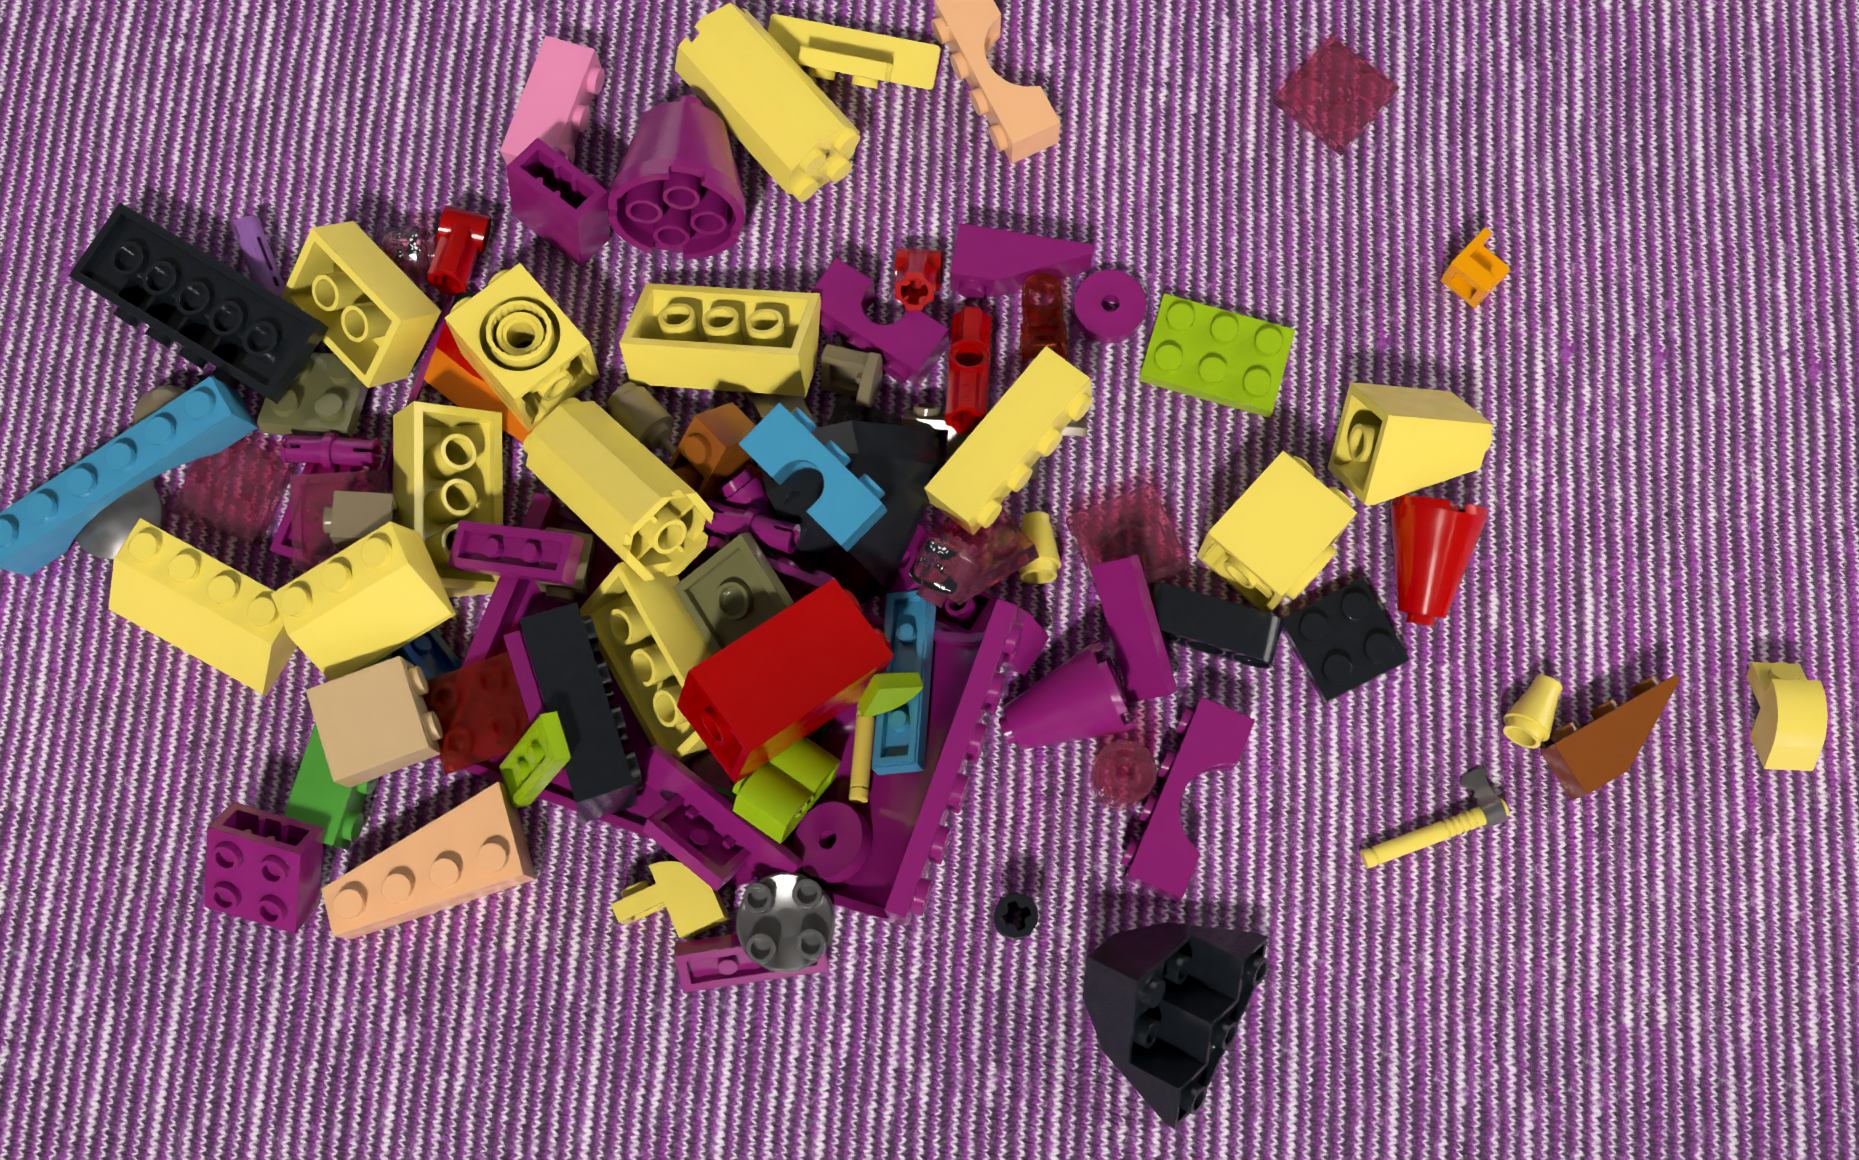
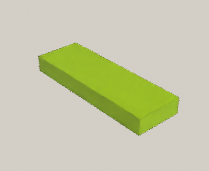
(535, 760)

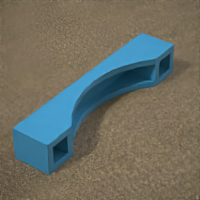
(184, 430)

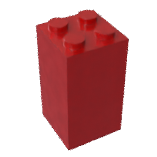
(783, 679)

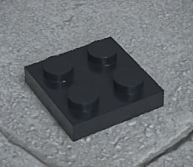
(1343, 641)

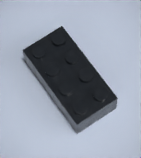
(580, 691)

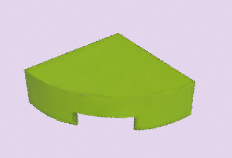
(889, 692)

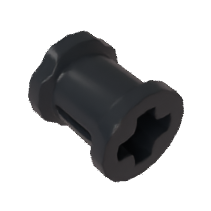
(1021, 903)

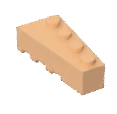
(441, 865)

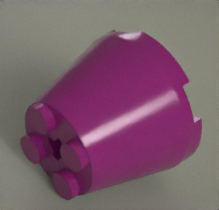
(678, 183)

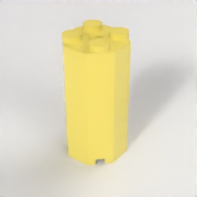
(767, 101)
(618, 488)

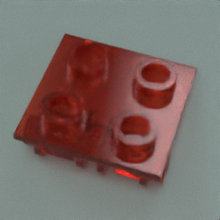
(477, 712)

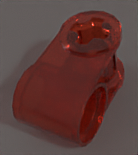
(1042, 324)

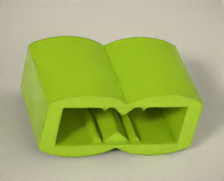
(785, 788)

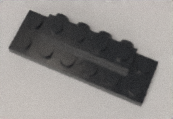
(198, 304)

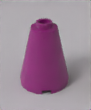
(1070, 704)

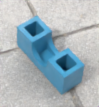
(785, 444)

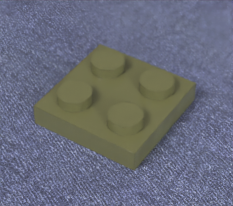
(318, 401)
(733, 592)

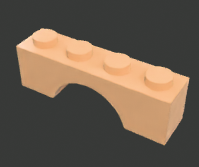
(1018, 115)

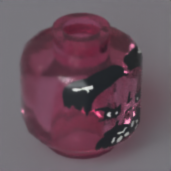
(410, 250)
(944, 570)

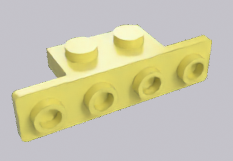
(856, 53)

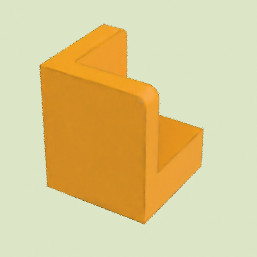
(1475, 271)

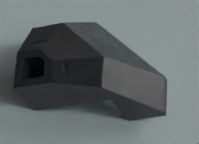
(901, 464)
(1172, 1006)

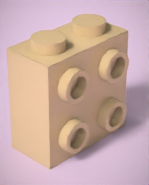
(375, 721)

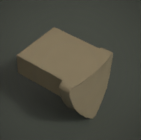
(852, 373)

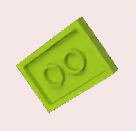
(1217, 355)

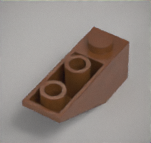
(711, 450)
(1608, 744)

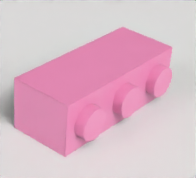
(555, 98)

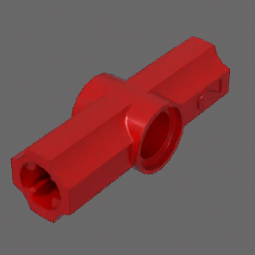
(968, 370)

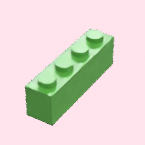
(325, 803)

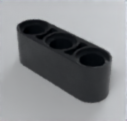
(1216, 625)

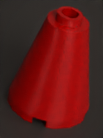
(1431, 553)

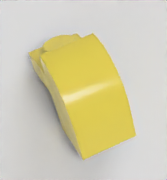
(1790, 716)
(688, 899)

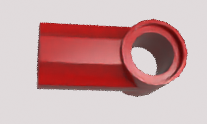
(459, 242)
(917, 276)

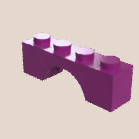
(1164, 855)

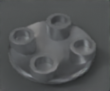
(113, 524)
(785, 922)

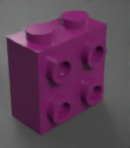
(559, 201)
(263, 867)

